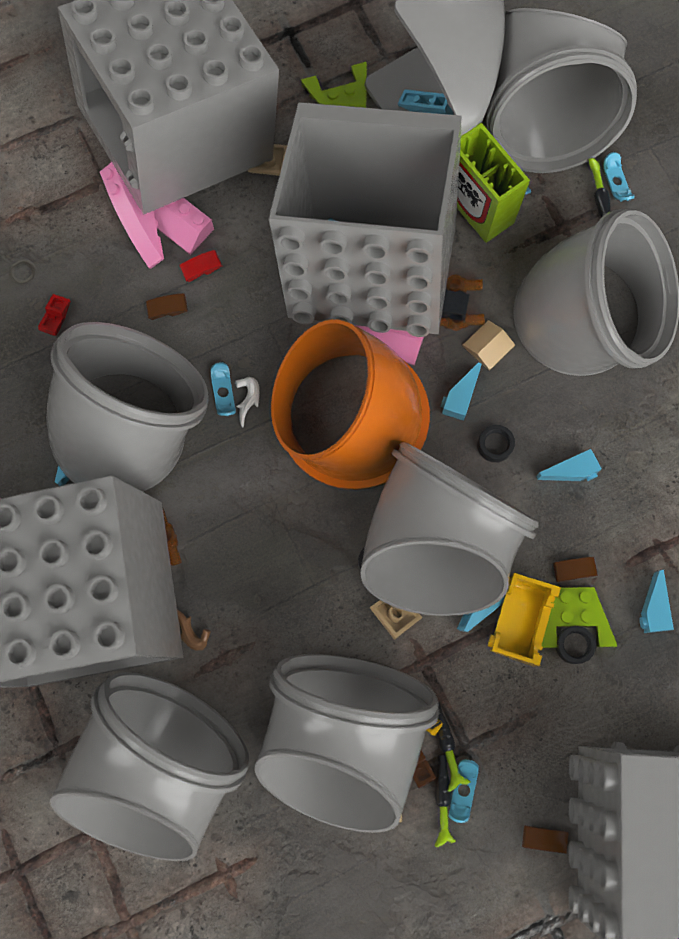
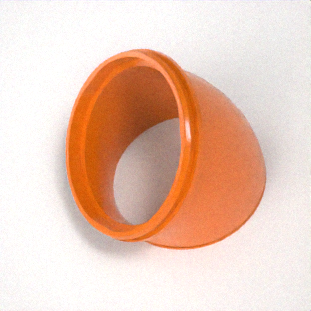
(391, 411)

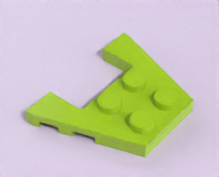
(345, 95)
(578, 608)

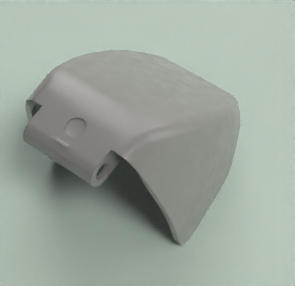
(455, 56)

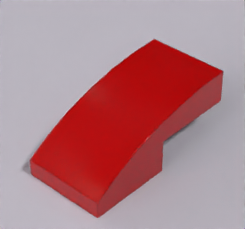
(201, 264)
(55, 314)

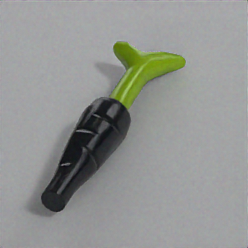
(601, 194)
(447, 745)
(443, 800)

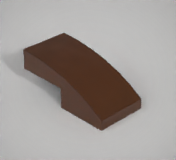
(166, 305)
(575, 569)
(423, 773)
(545, 839)

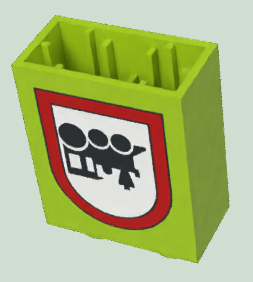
(488, 184)

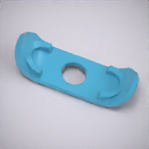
(612, 169)
(221, 378)
(461, 806)

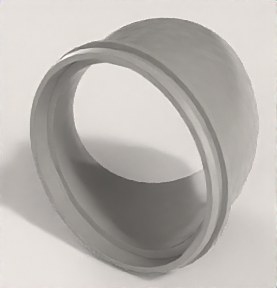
(559, 90)
(564, 304)
(104, 436)
(440, 539)
(344, 739)
(150, 768)

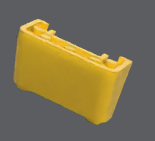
(523, 619)

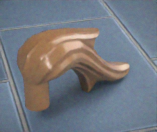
(188, 635)

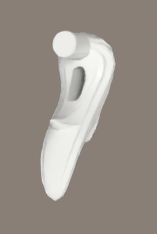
(251, 398)

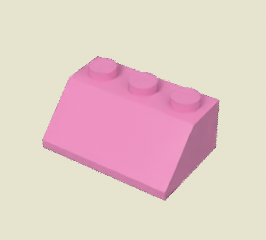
(184, 224)

